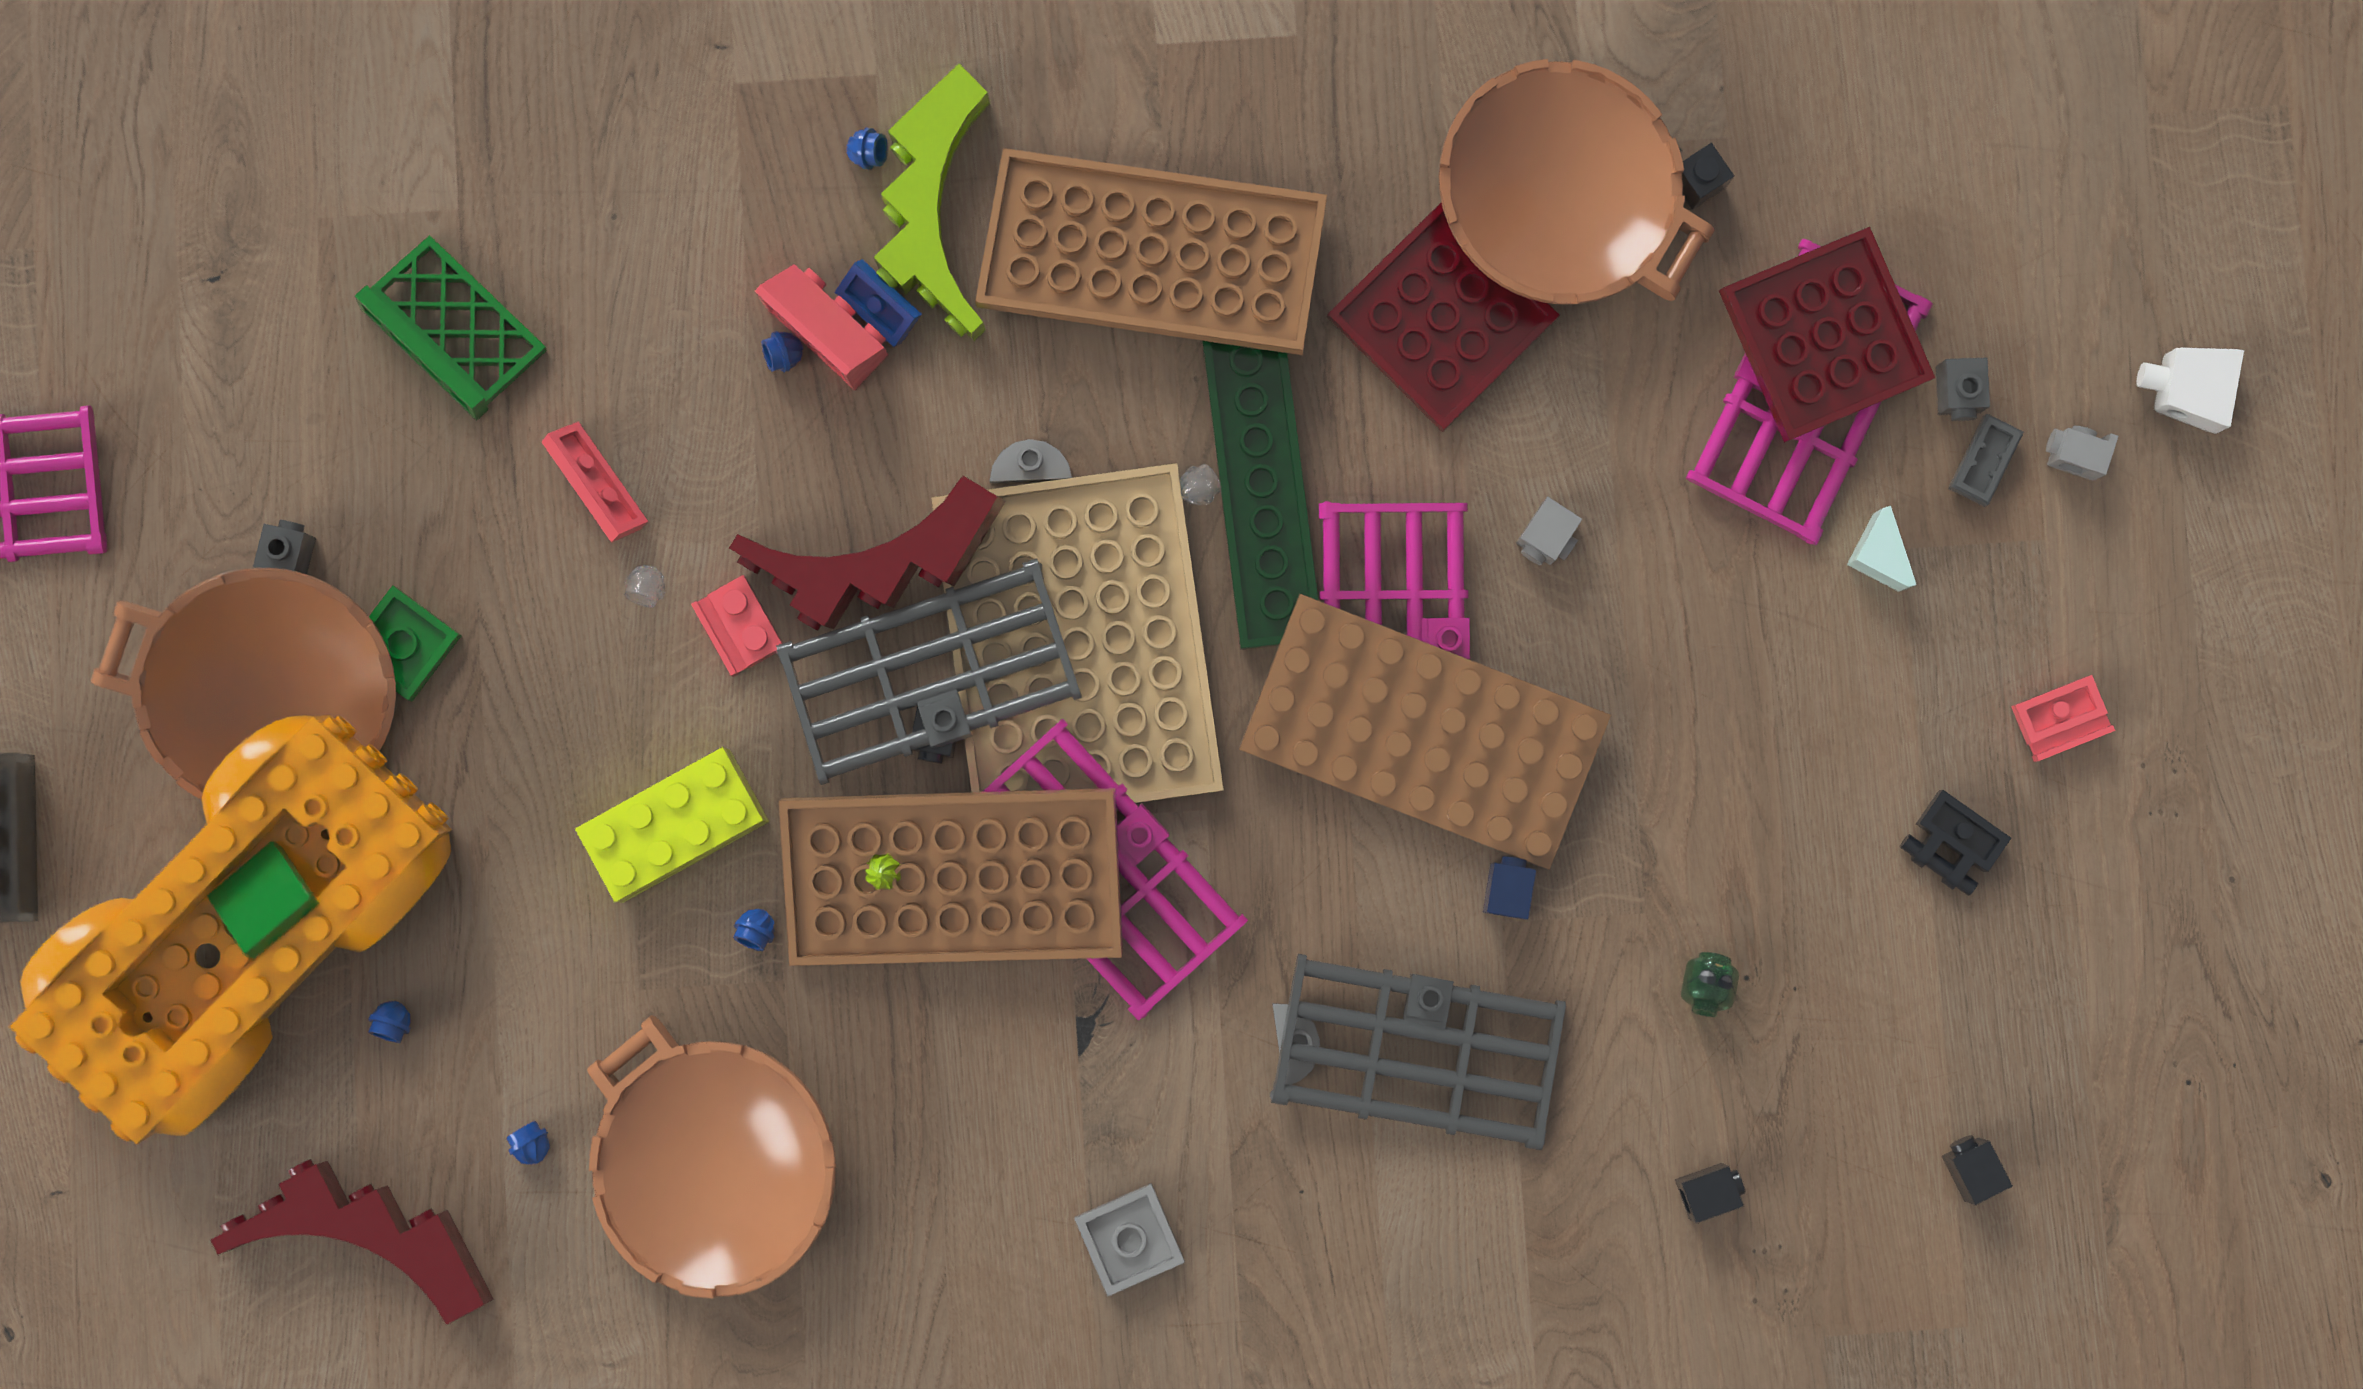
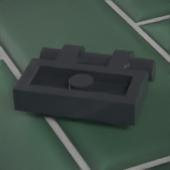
(1962, 831)

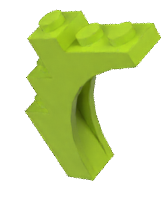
(929, 140)

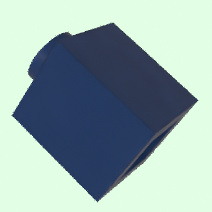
(1509, 888)

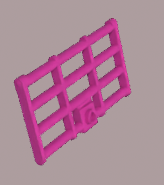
(1844, 457)
(10, 507)
(1445, 633)
(1137, 837)

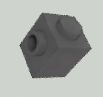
(1962, 388)
(284, 547)

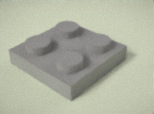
(1129, 1239)

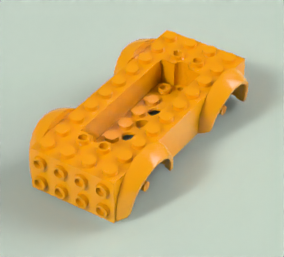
(120, 985)

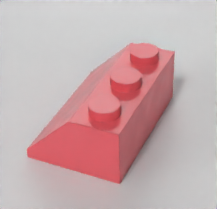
(823, 324)

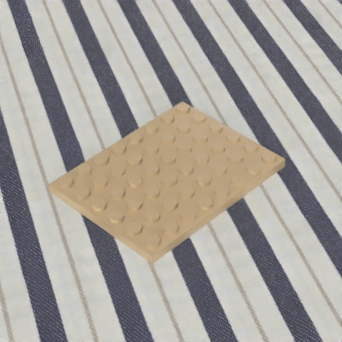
(1130, 625)

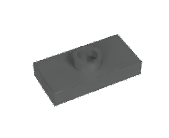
(1986, 460)

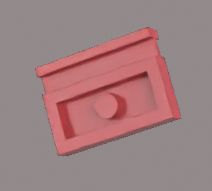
(737, 625)
(2063, 718)

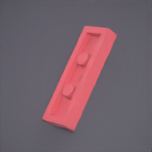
(594, 481)

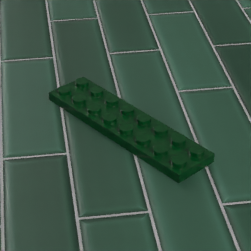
(1260, 488)

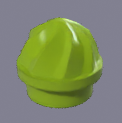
(882, 871)

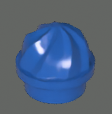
(867, 148)
(782, 351)
(754, 929)
(390, 1021)
(529, 1144)

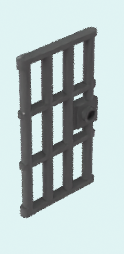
(939, 701)
(1423, 1019)

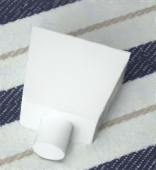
(2195, 385)

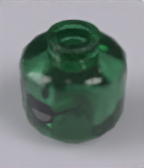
(1709, 984)

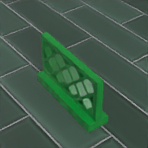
(419, 342)

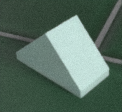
(1882, 552)

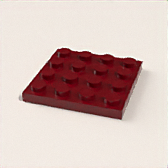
(1438, 321)
(1826, 334)

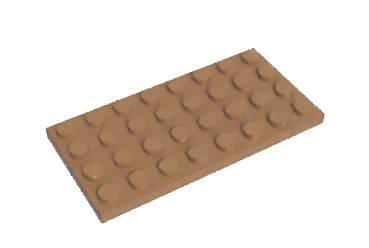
(1151, 251)
(1424, 731)
(976, 882)

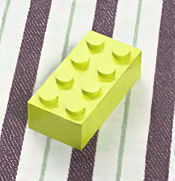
(672, 825)

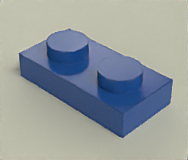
(878, 303)

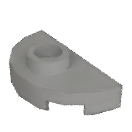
(1029, 462)
(1304, 1033)

